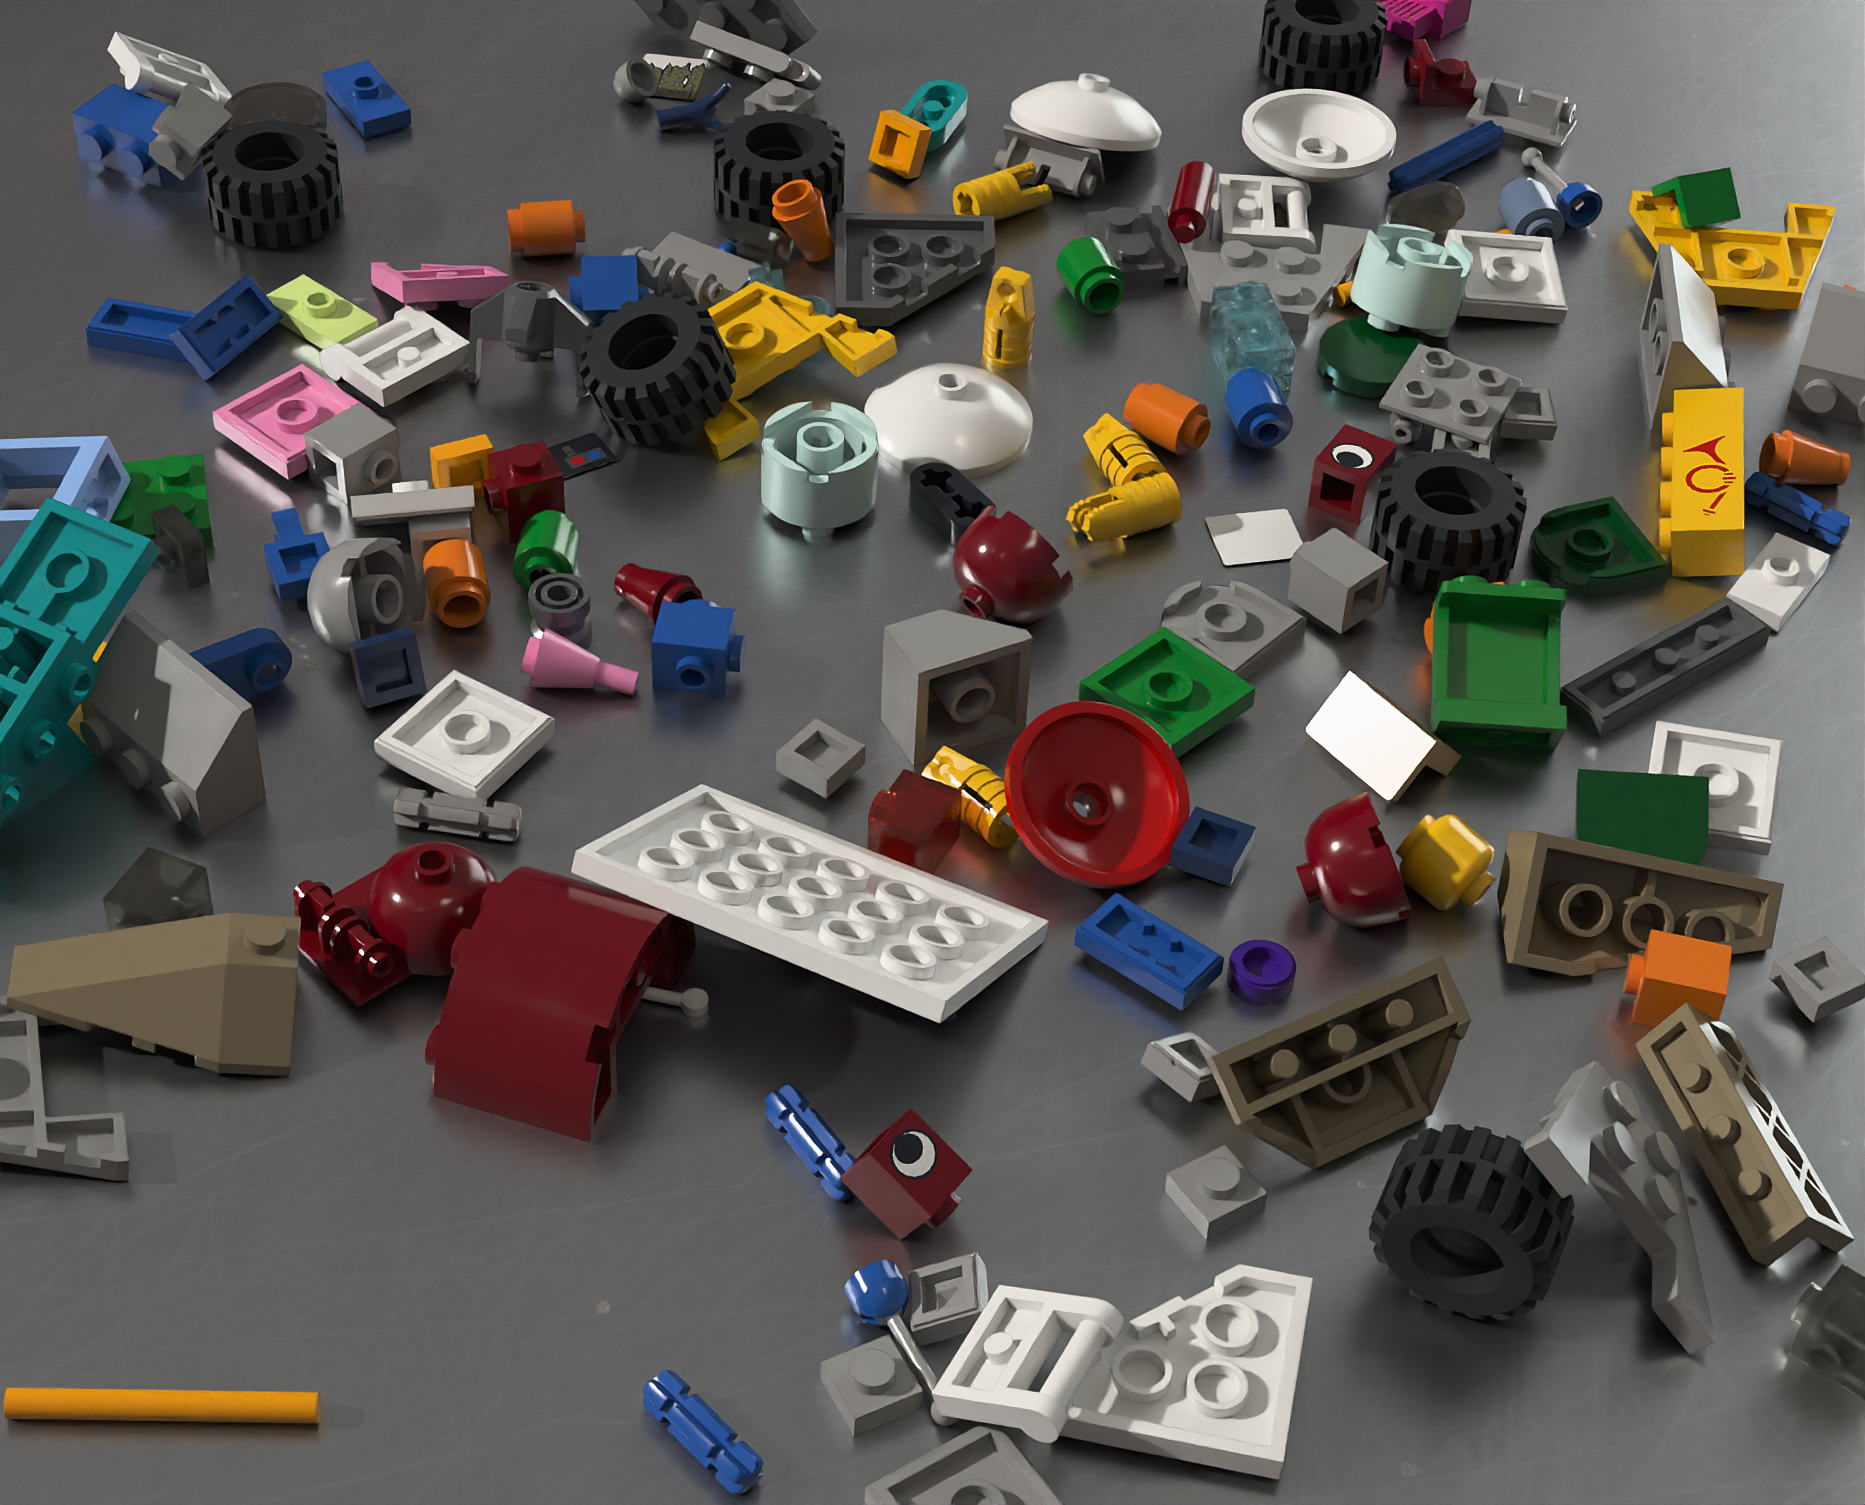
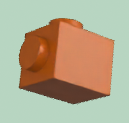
(1677, 972)

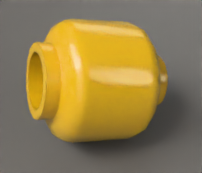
(1446, 862)

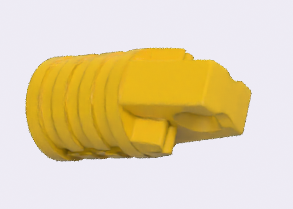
(1009, 320)
(1120, 452)
(978, 788)

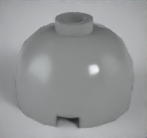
(364, 591)

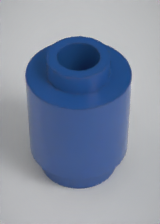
(1258, 409)

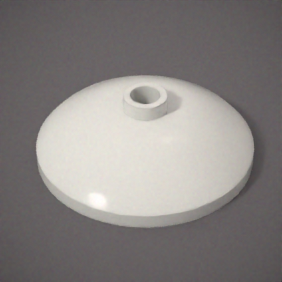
(1087, 115)
(1318, 134)
(950, 418)

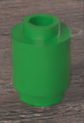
(1091, 275)
(545, 547)

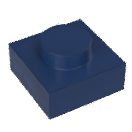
(387, 667)
(1212, 846)

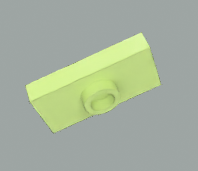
(320, 313)

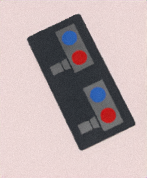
(581, 454)

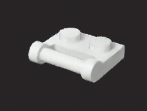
(163, 71)
(1248, 211)
(397, 356)
(1006, 1351)

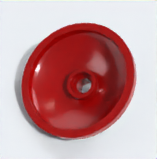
(1120, 776)

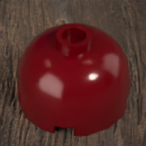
(1007, 570)
(1353, 867)
(425, 901)

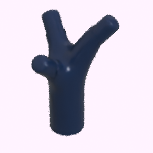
(695, 113)

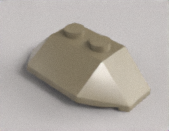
(1348, 1067)

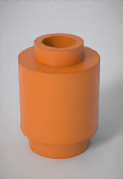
(545, 228)
(1167, 418)
(457, 582)

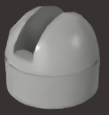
(635, 80)

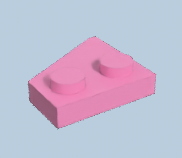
(439, 282)

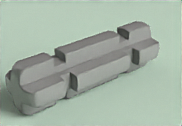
(457, 815)

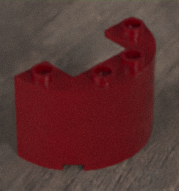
(547, 996)

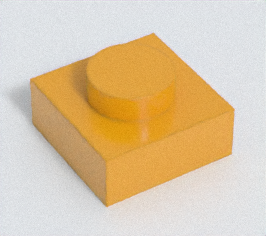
(900, 144)
(461, 463)

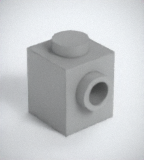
(353, 453)
(1337, 580)

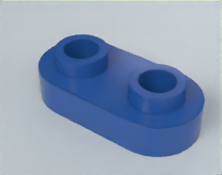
(248, 661)

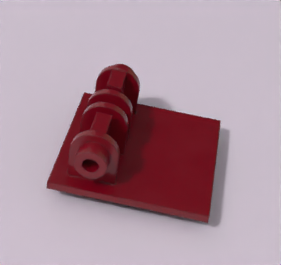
(339, 939)

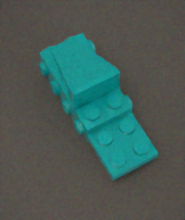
(55, 610)

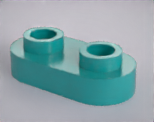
(938, 106)

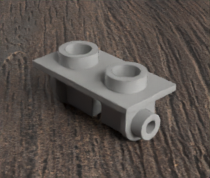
(1543, 120)
(1070, 167)

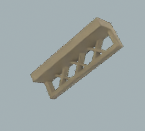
(1740, 1136)

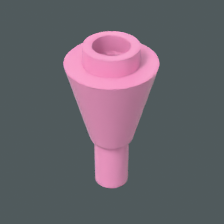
(563, 664)

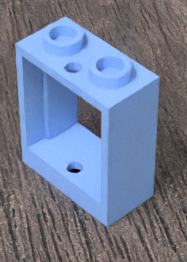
(80, 467)

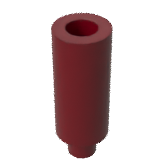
(1192, 201)

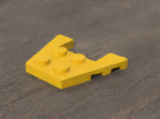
(1742, 264)
(773, 334)

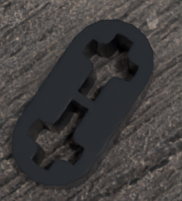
(945, 496)

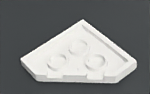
(1203, 1375)

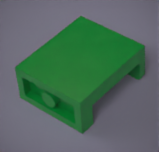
(1497, 664)

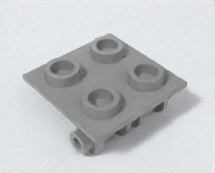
(691, 269)
(1447, 395)

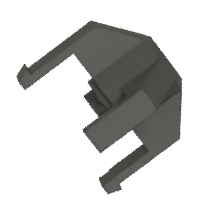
(532, 322)

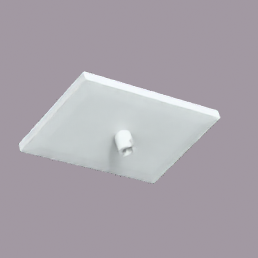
(814, 900)

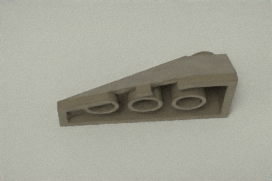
(1592, 905)
(190, 984)

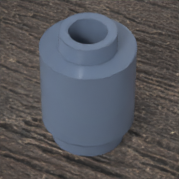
(1530, 210)

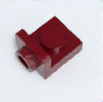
(1438, 82)

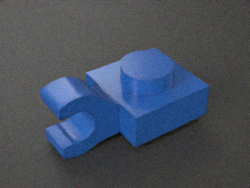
(292, 555)

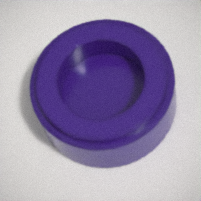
(1261, 972)

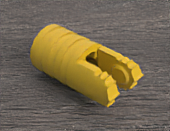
(1001, 194)
(1128, 509)

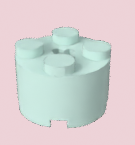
(1410, 279)
(819, 466)

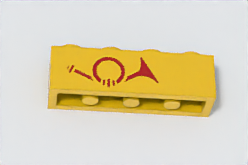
(1706, 483)

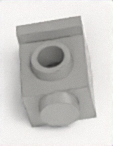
(187, 131)

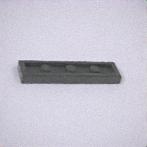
(1662, 667)

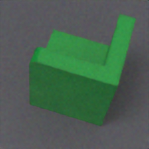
(1703, 198)

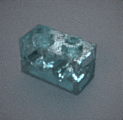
(1250, 333)

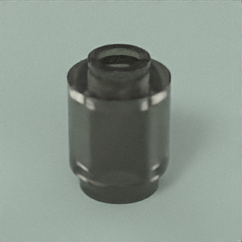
(1431, 206)

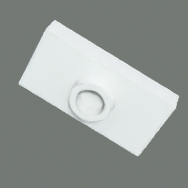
(1779, 580)

